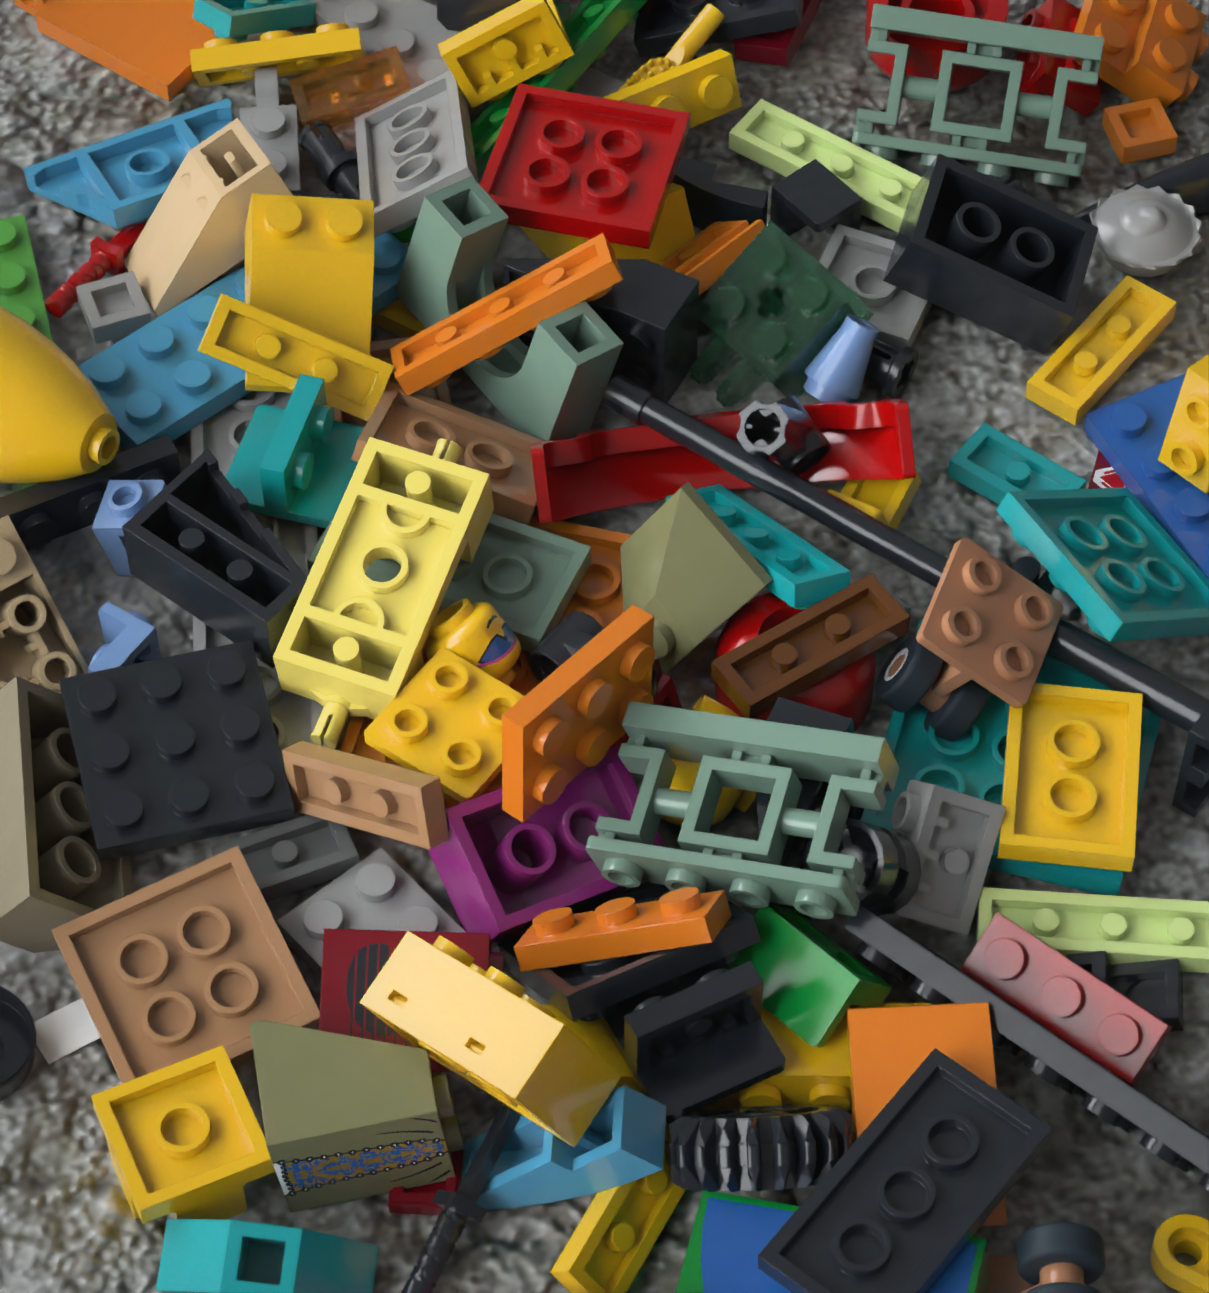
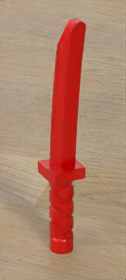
(104, 258)

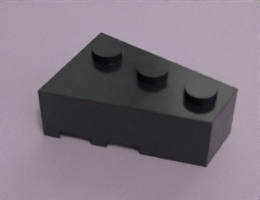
(215, 558)

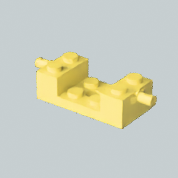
(360, 638)

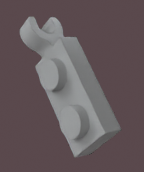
(274, 128)

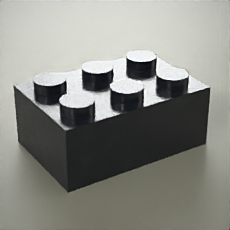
(991, 254)

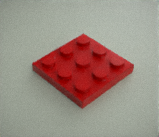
(585, 164)

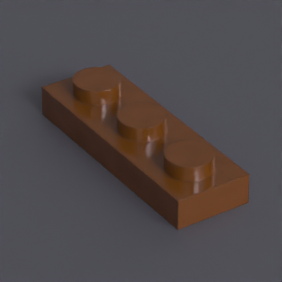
(810, 646)

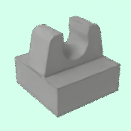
(113, 307)

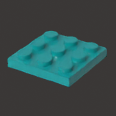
(1111, 561)

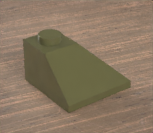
(687, 574)

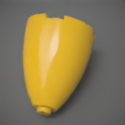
(49, 410)

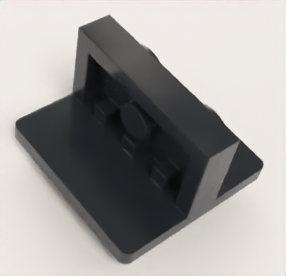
(697, 1038)

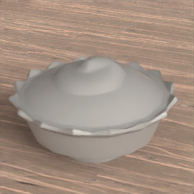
(1145, 230)

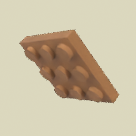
(185, 968)

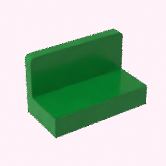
(808, 975)

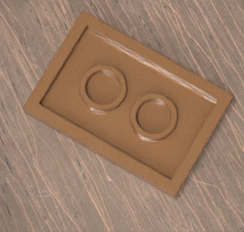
(486, 445)

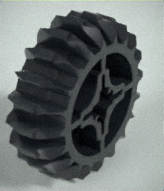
(757, 1147)

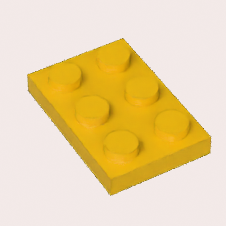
(1072, 778)

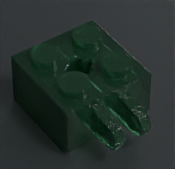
(744, 312)

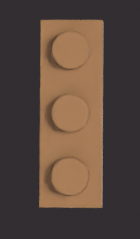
(366, 794)

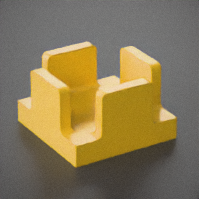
(184, 1139)

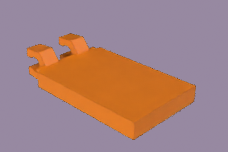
(133, 38)

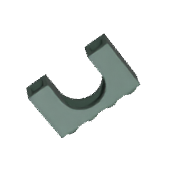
(538, 388)

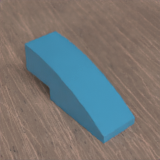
(540, 1168)

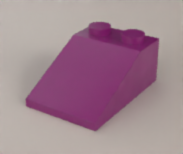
(512, 870)

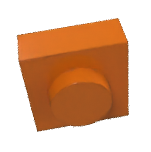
(1139, 130)

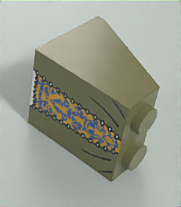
(351, 1114)

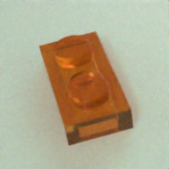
(350, 88)

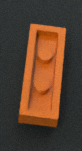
(622, 929)

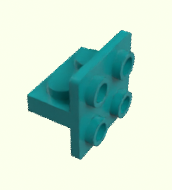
(296, 457)

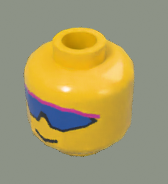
(478, 636)

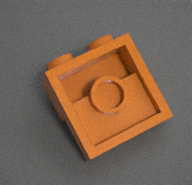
(1147, 45)

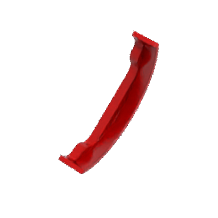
(640, 465)

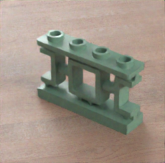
(984, 51)
(751, 758)

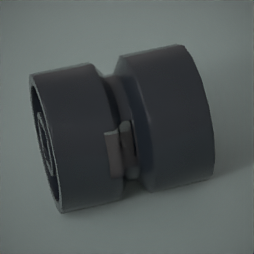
(888, 861)

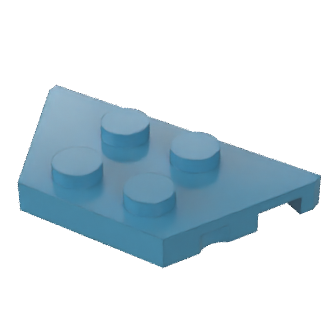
(127, 174)

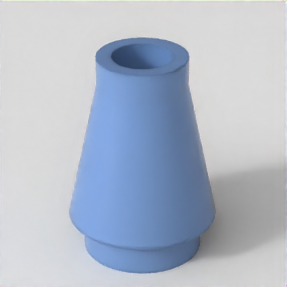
(843, 361)

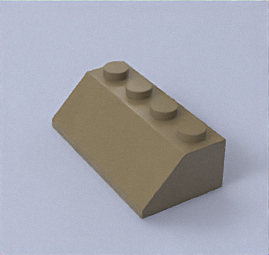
(45, 829)

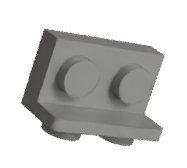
(955, 848)

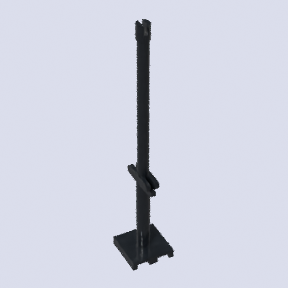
(1069, 642)

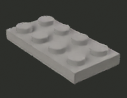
(413, 150)

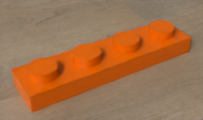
(505, 314)

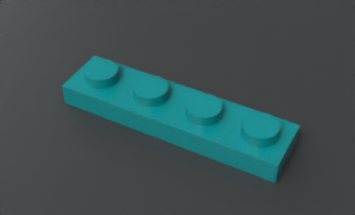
(798, 569)

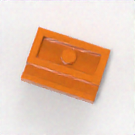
(713, 251)

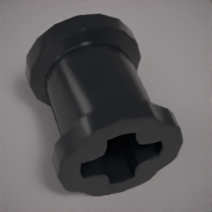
(891, 367)

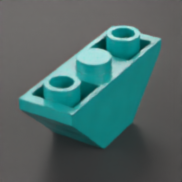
(261, 1259)

